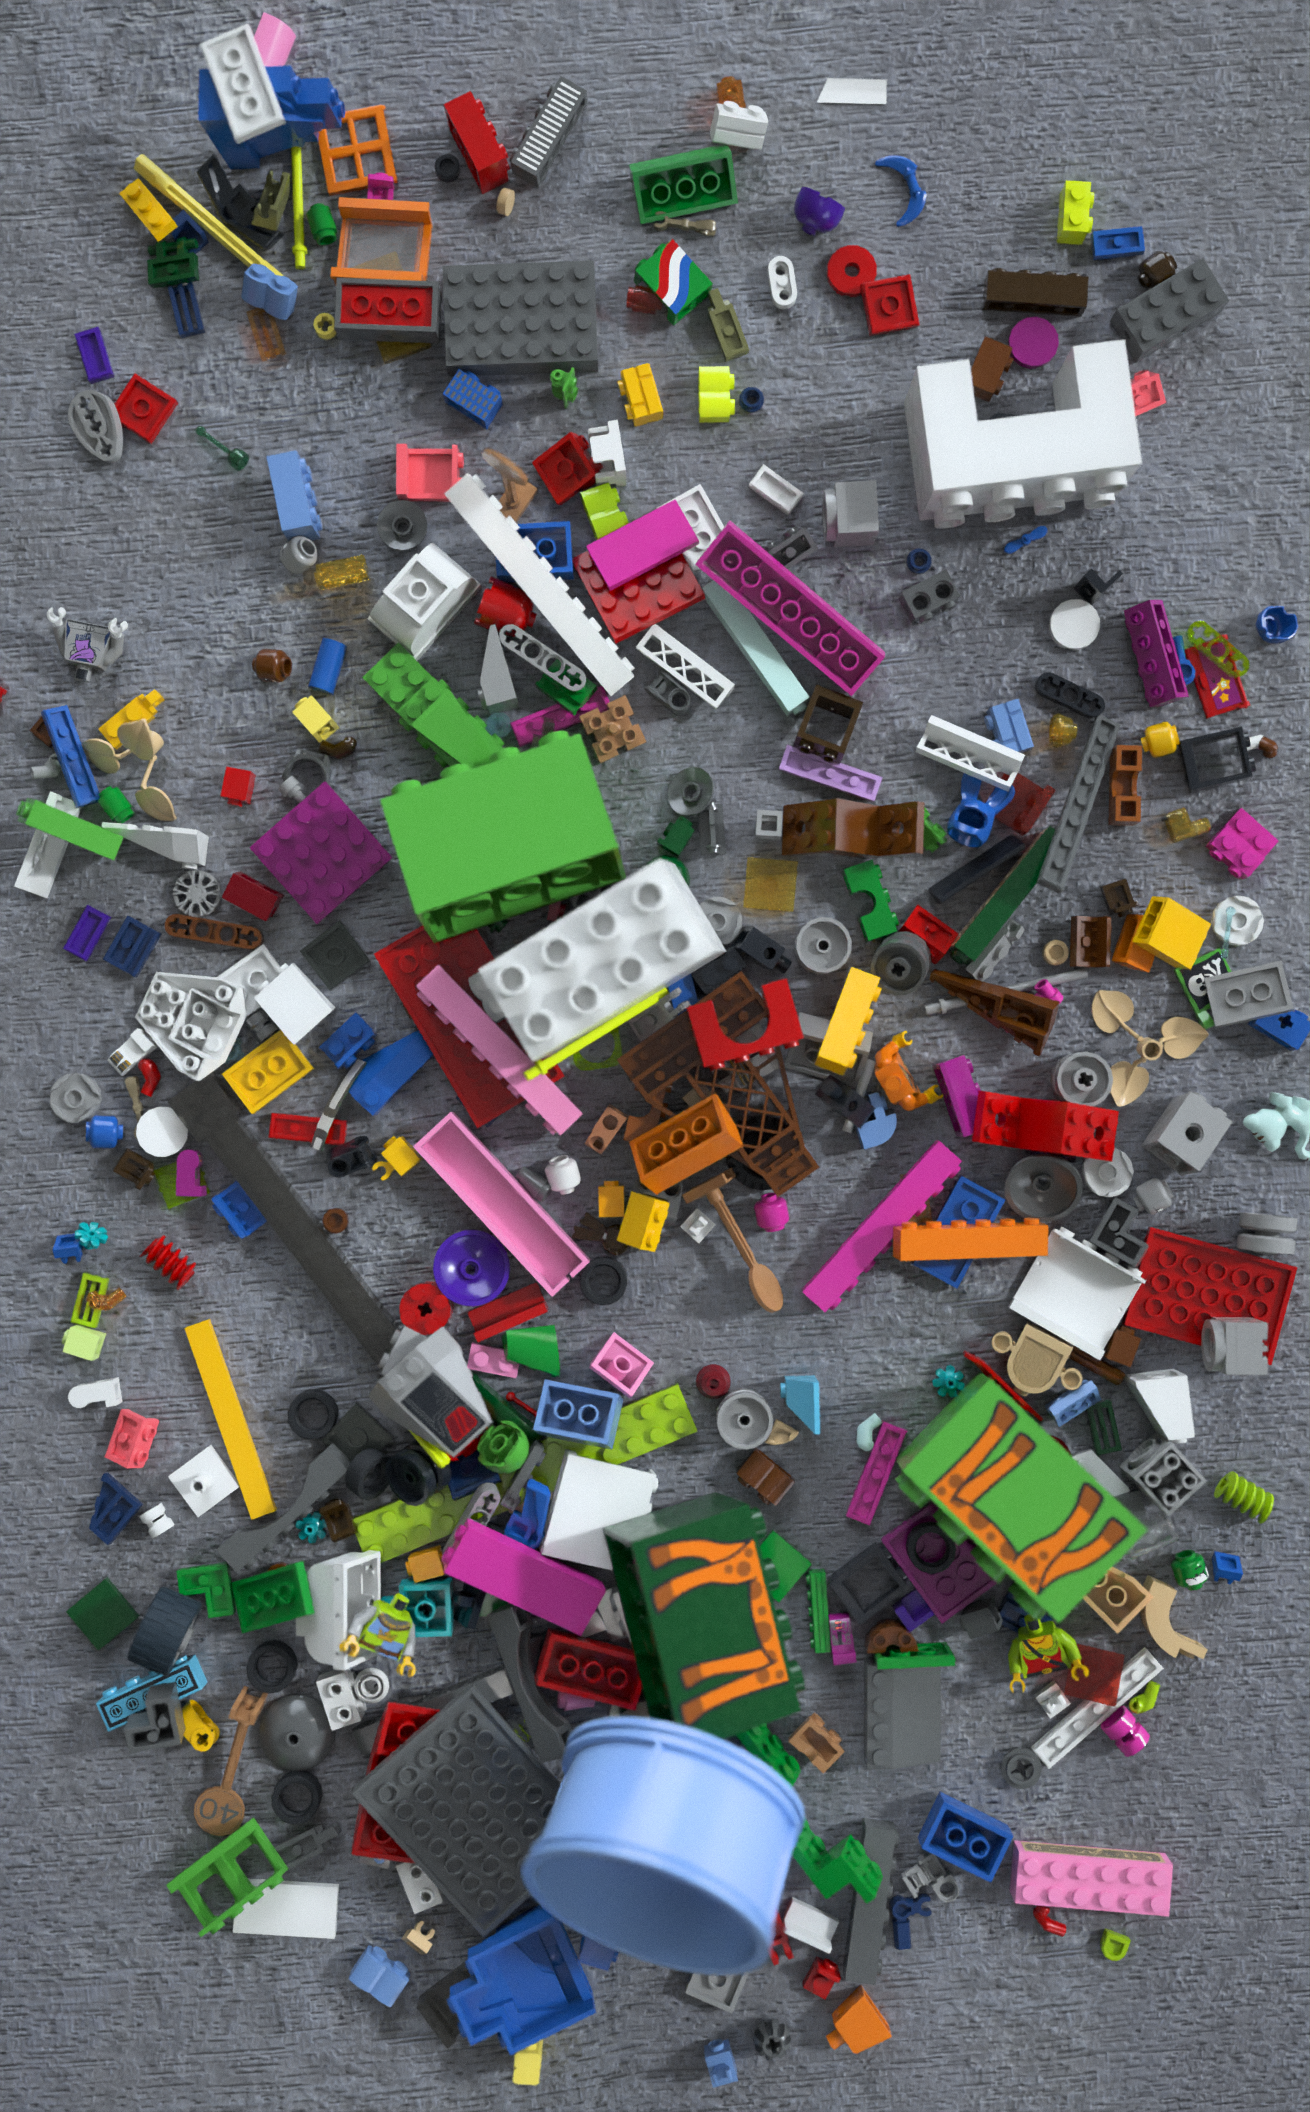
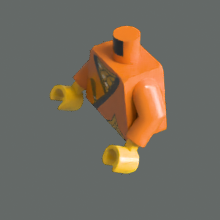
(896, 1078)

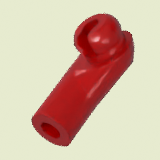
(151, 1074)
(1048, 1925)

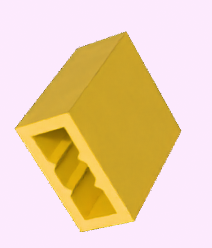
(1171, 932)

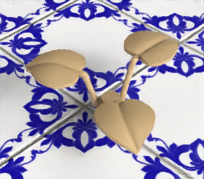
(144, 744)
(1179, 1034)

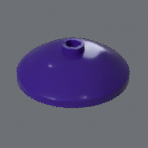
(482, 1253)

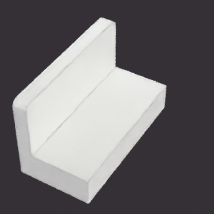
(809, 1924)

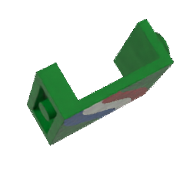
(674, 280)

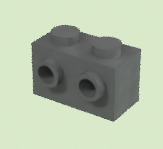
(792, 549)

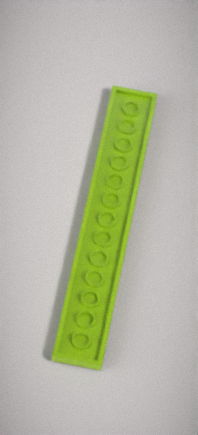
(640, 1429)

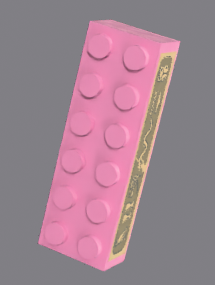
(1091, 1878)

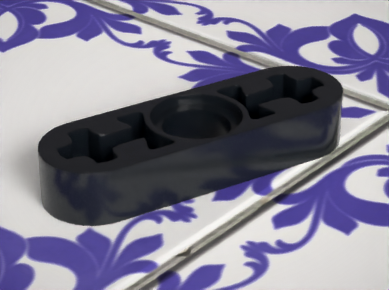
(1059, 699)

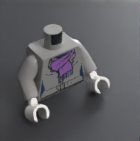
(87, 644)

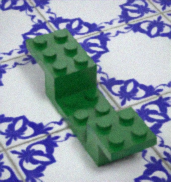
(826, 1869)

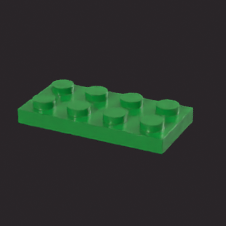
(273, 1597)

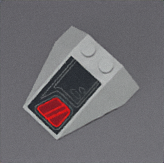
(434, 1395)

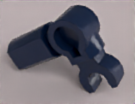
(902, 1908)

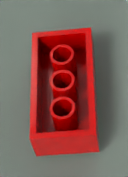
(589, 1669)

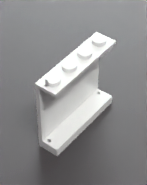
(1077, 1292)
(589, 1498)

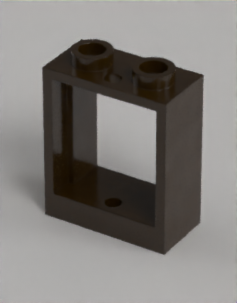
(835, 703)

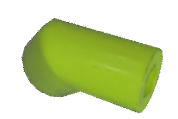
(1145, 1700)

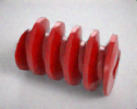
(169, 1262)

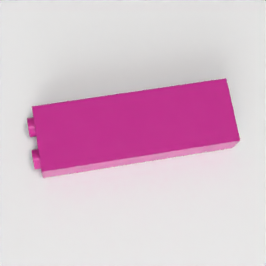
(523, 1576)

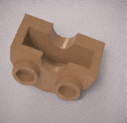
(817, 1742)

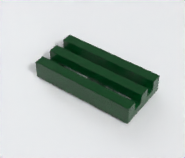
(1113, 1426)

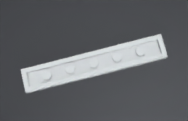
(1090, 1714)

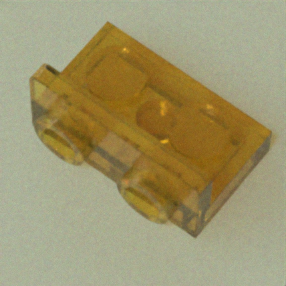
(341, 572)

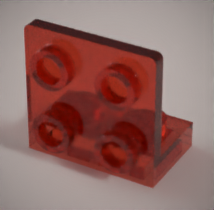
(1026, 804)

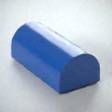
(327, 666)

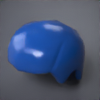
(1276, 625)

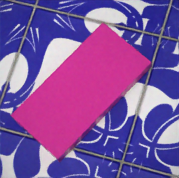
(642, 545)

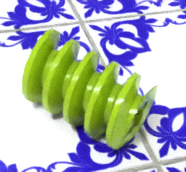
(1246, 1494)

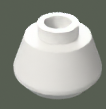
(366, 1688)

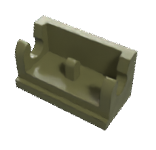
(272, 201)

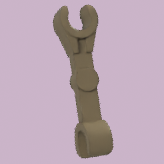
(704, 227)
(133, 1088)

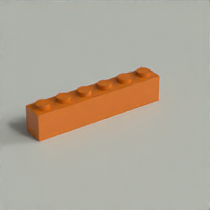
(970, 1240)

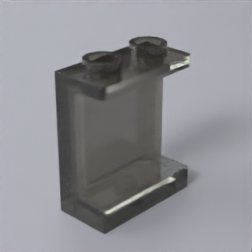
(435, 2008)

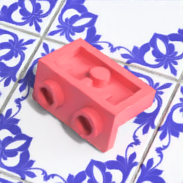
(1146, 391)
(131, 1439)

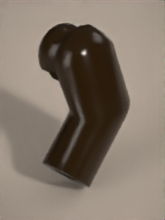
(339, 750)

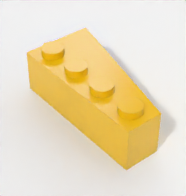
(847, 1021)

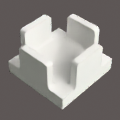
(608, 451)

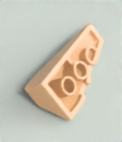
(1118, 1598)

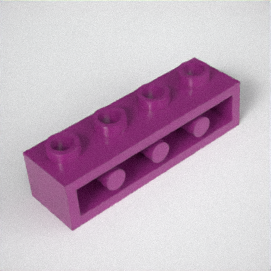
(1155, 653)

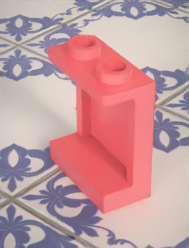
(426, 472)

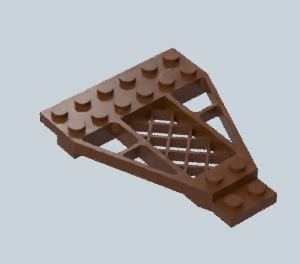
(674, 1052)

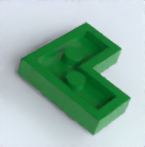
(214, 1582)

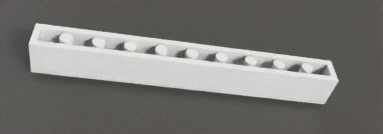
(539, 584)

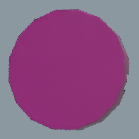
(1033, 342)

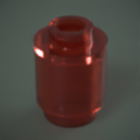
(643, 300)

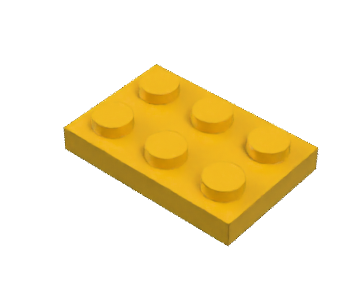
(267, 1071)

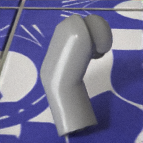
(48, 770)

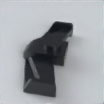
(234, 205)

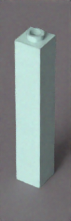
(757, 649)

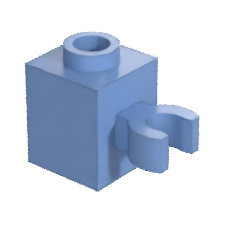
(720, 2062)

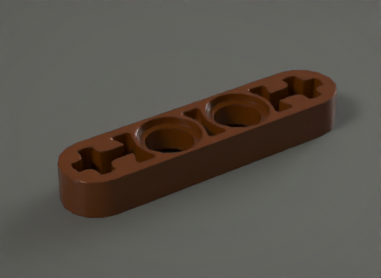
(214, 931)

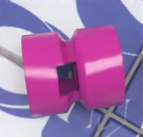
(1128, 1734)

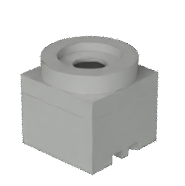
(850, 514)
(1235, 1345)

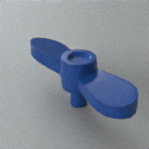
(1025, 540)

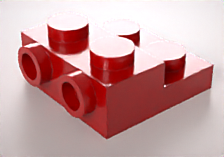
(567, 467)

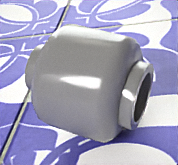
(298, 554)
(1153, 1196)

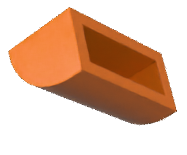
(1127, 952)

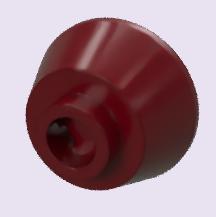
(705, 1380)

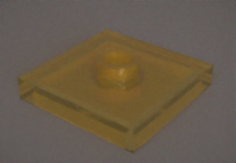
(770, 884)

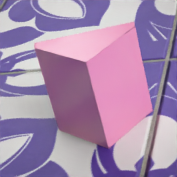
(621, 1365)

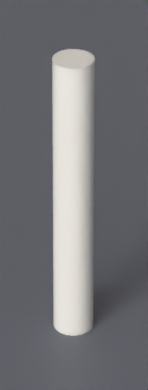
(861, 1090)

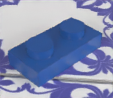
(1117, 243)

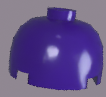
(817, 212)

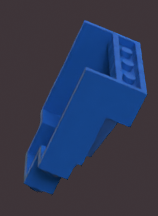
(305, 105)
(522, 1983)

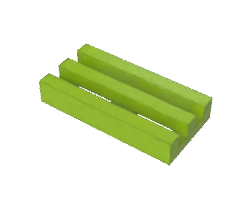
(80, 1297)

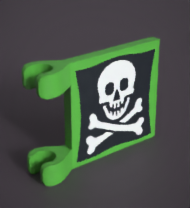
(1194, 986)

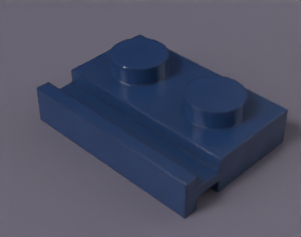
(132, 946)

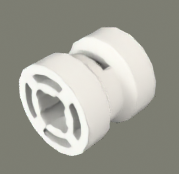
(158, 1526)

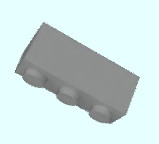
(803, 1056)

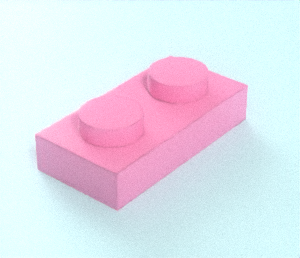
(491, 1360)

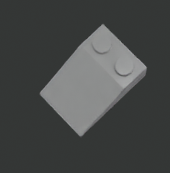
(496, 682)

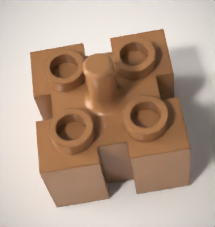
(612, 729)

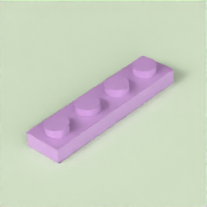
(832, 775)

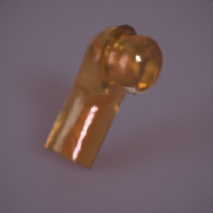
(105, 1302)

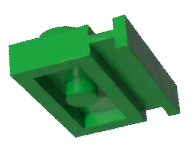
(567, 699)

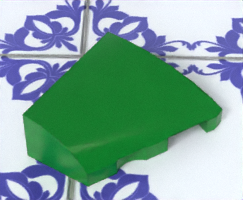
(533, 1348)

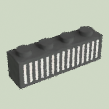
(549, 131)

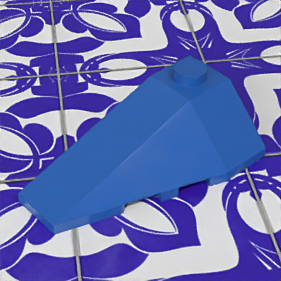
(389, 1072)

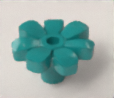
(91, 1235)
(945, 1377)
(311, 1527)

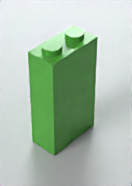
(69, 828)

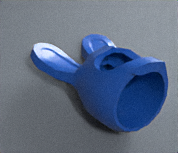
(972, 818)

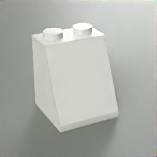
(293, 1002)
(1165, 1402)

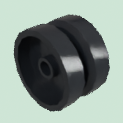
(415, 1475)

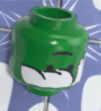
(1189, 1570)

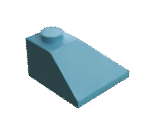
(802, 1398)

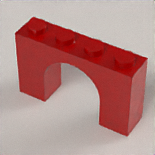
(782, 1028)

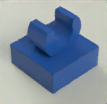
(67, 1246)
(1226, 1567)

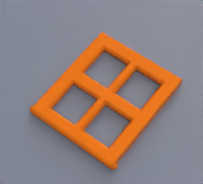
(356, 150)

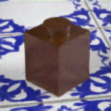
(1122, 1346)

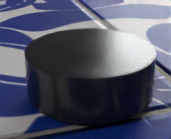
(447, 168)

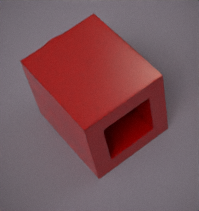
(237, 786)

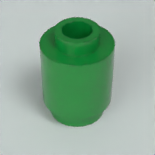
(322, 224)
(115, 805)

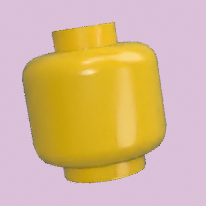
(1160, 739)

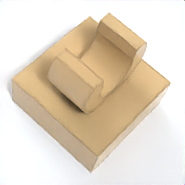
(418, 1941)

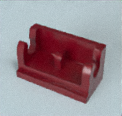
(252, 896)

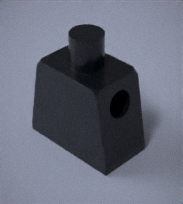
(752, 945)
(838, 1097)

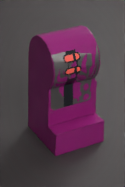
(188, 1174)
(841, 1639)

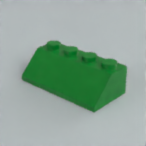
(684, 183)

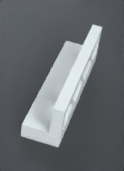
(687, 658)
(972, 749)
(45, 853)

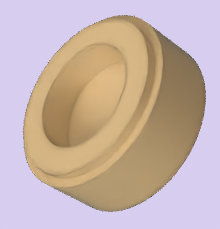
(505, 201)
(1055, 952)

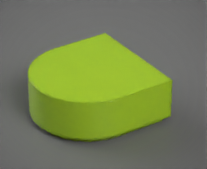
(1114, 1945)

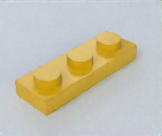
(148, 209)

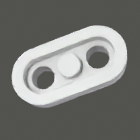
(782, 283)

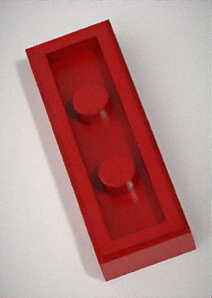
(303, 1128)

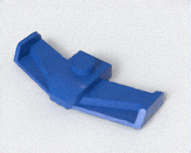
(529, 1524)

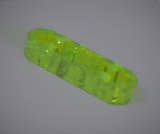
(1227, 667)

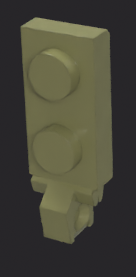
(726, 327)

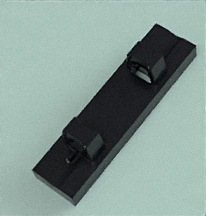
(470, 1599)

